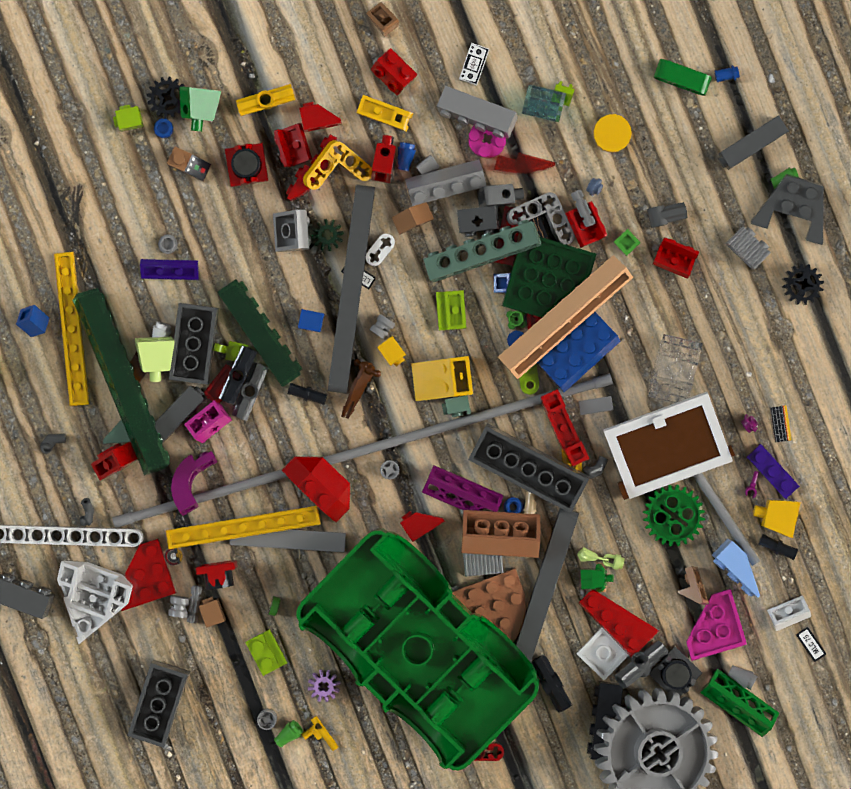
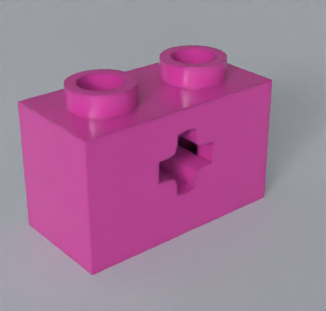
(208, 422)

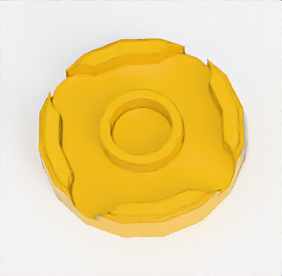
(612, 133)

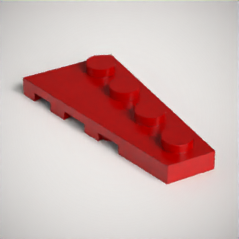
(620, 624)

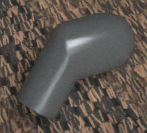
(50, 441)
(596, 470)
(89, 512)

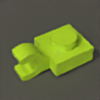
(231, 350)

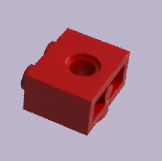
(114, 460)

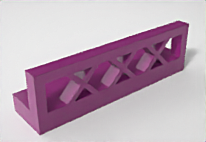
(463, 490)

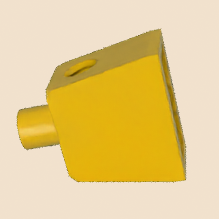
(779, 516)

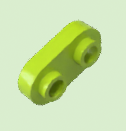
(530, 375)

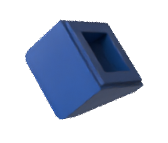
(501, 282)

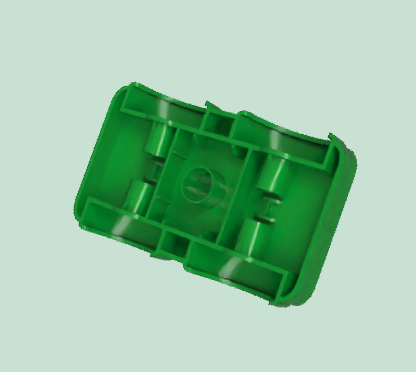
(420, 647)

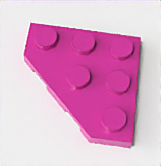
(716, 628)

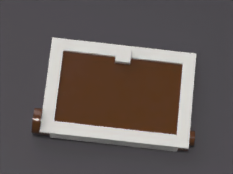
(667, 445)

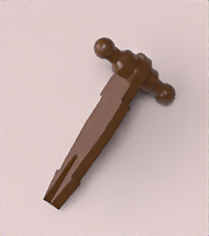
(365, 374)

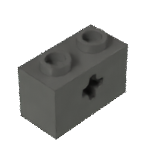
(467, 220)

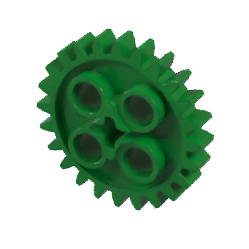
(663, 529)

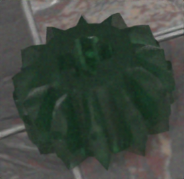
(323, 240)

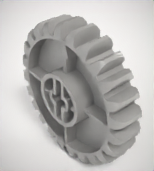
(681, 743)

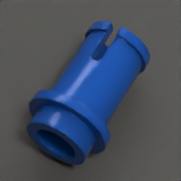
(727, 74)

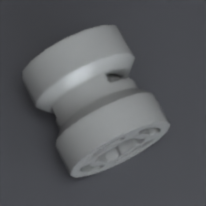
(382, 326)
(178, 608)
(264, 720)

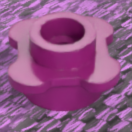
(749, 423)

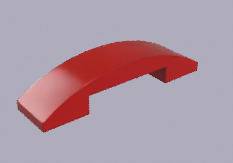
(563, 428)

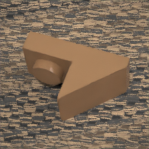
(696, 590)

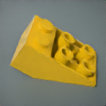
(442, 378)

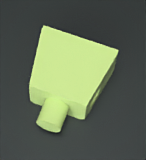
(155, 355)

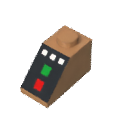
(188, 164)

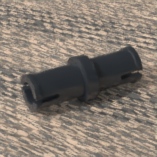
(307, 394)
(778, 547)

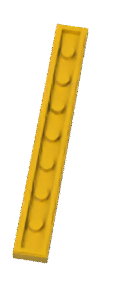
(71, 329)
(243, 527)

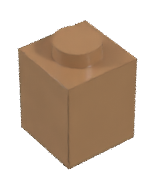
(211, 612)

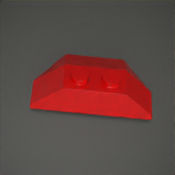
(320, 484)

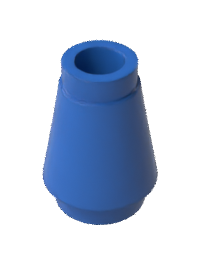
(405, 155)

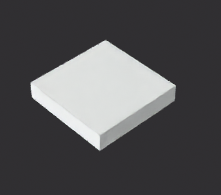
(602, 653)

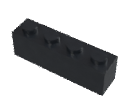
(607, 695)

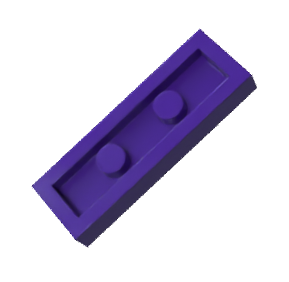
(169, 269)
(772, 471)

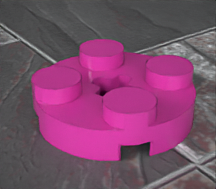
(484, 149)

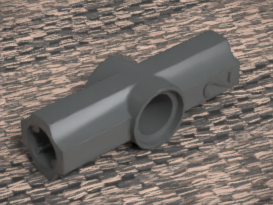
(244, 403)
(641, 664)

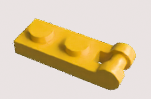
(384, 113)

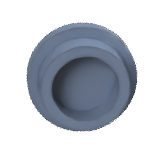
(594, 186)

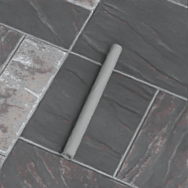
(726, 518)

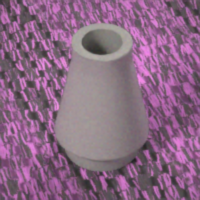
(743, 677)

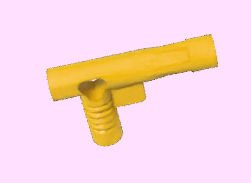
(319, 733)

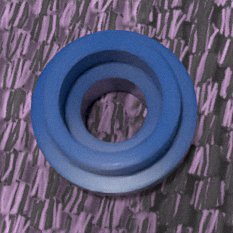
(508, 502)

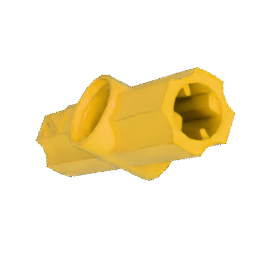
(253, 104)

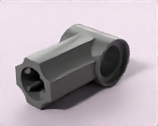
(663, 215)

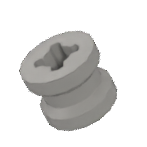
(387, 469)

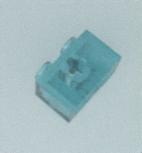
(543, 103)

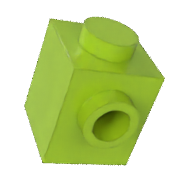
(128, 118)

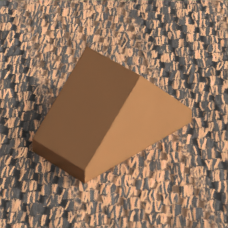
(383, 19)
(412, 218)

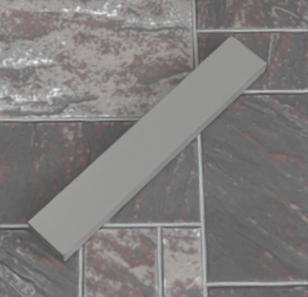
(296, 540)

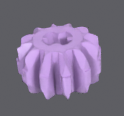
(324, 678)

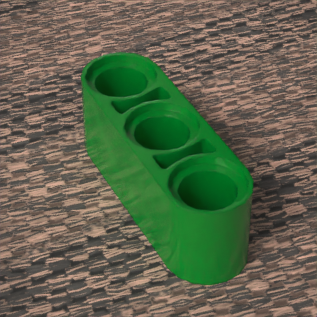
(682, 77)

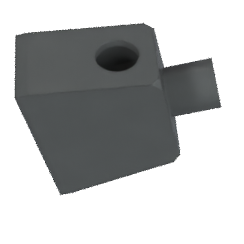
(493, 196)

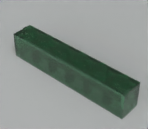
(260, 334)

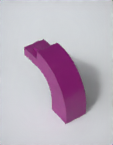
(183, 479)

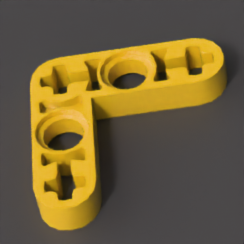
(333, 159)

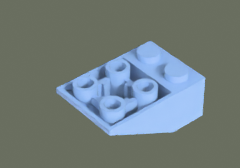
(735, 561)

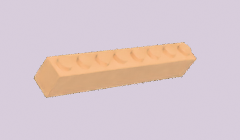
(565, 317)

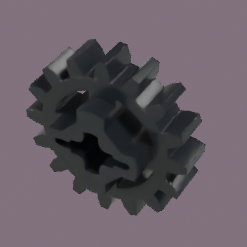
(172, 89)
(799, 295)

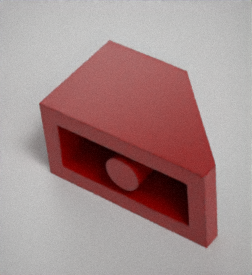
(316, 117)
(419, 524)

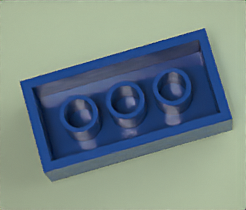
(579, 352)

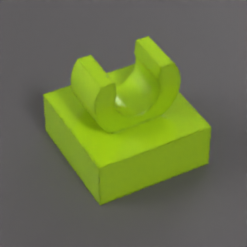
(568, 90)

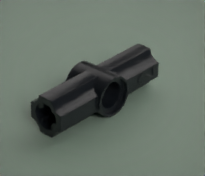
(233, 386)
(551, 683)

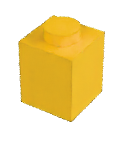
(392, 352)

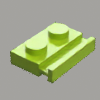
(451, 310)
(266, 652)

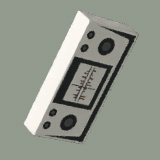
(474, 64)

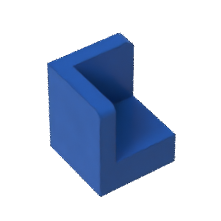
(310, 320)
(32, 321)

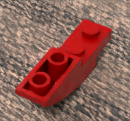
(299, 189)

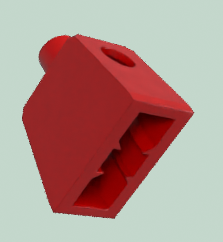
(383, 165)

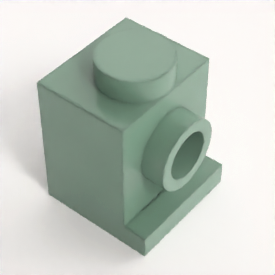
(456, 406)

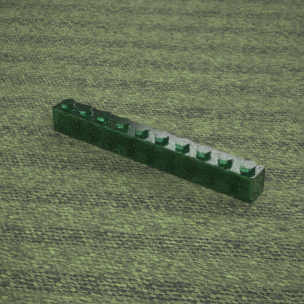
(121, 381)

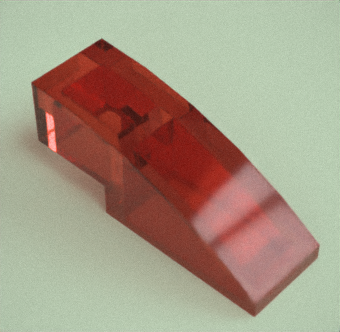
(522, 165)

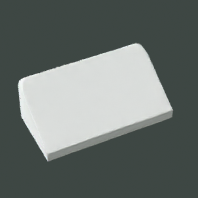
(789, 613)

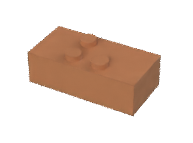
(501, 533)

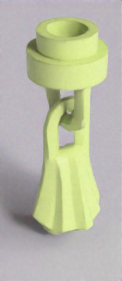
(587, 555)

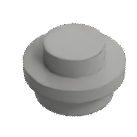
(168, 244)

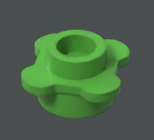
(511, 318)

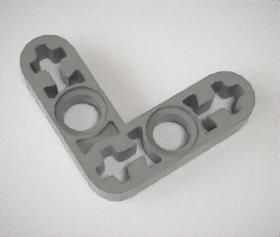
(549, 211)

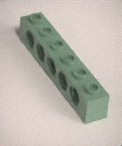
(529, 240)

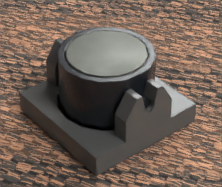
(676, 674)

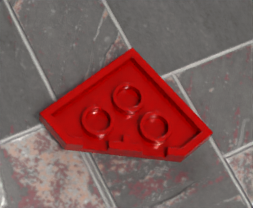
(148, 575)

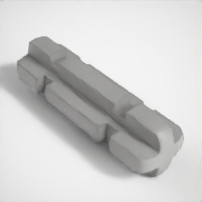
(583, 208)
(194, 604)

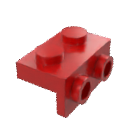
(393, 71)
(292, 145)
(584, 234)
(675, 257)

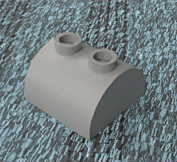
(291, 231)

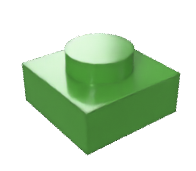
(627, 242)

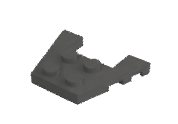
(795, 198)

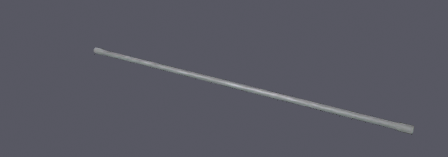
(595, 383)

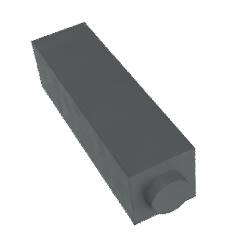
(752, 143)
(179, 411)

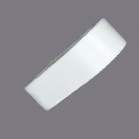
(376, 246)

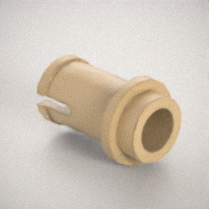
(530, 503)

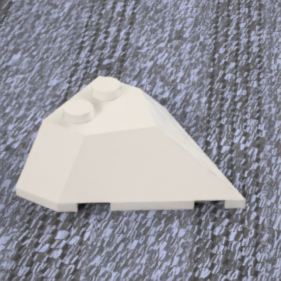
(92, 595)

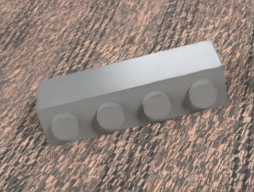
(476, 112)
(445, 182)

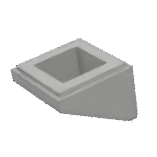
(427, 165)

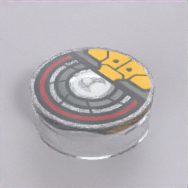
(173, 556)

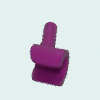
(752, 484)

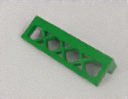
(739, 706)

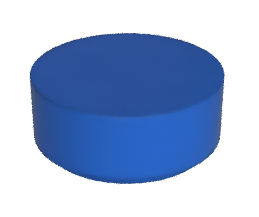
(163, 128)

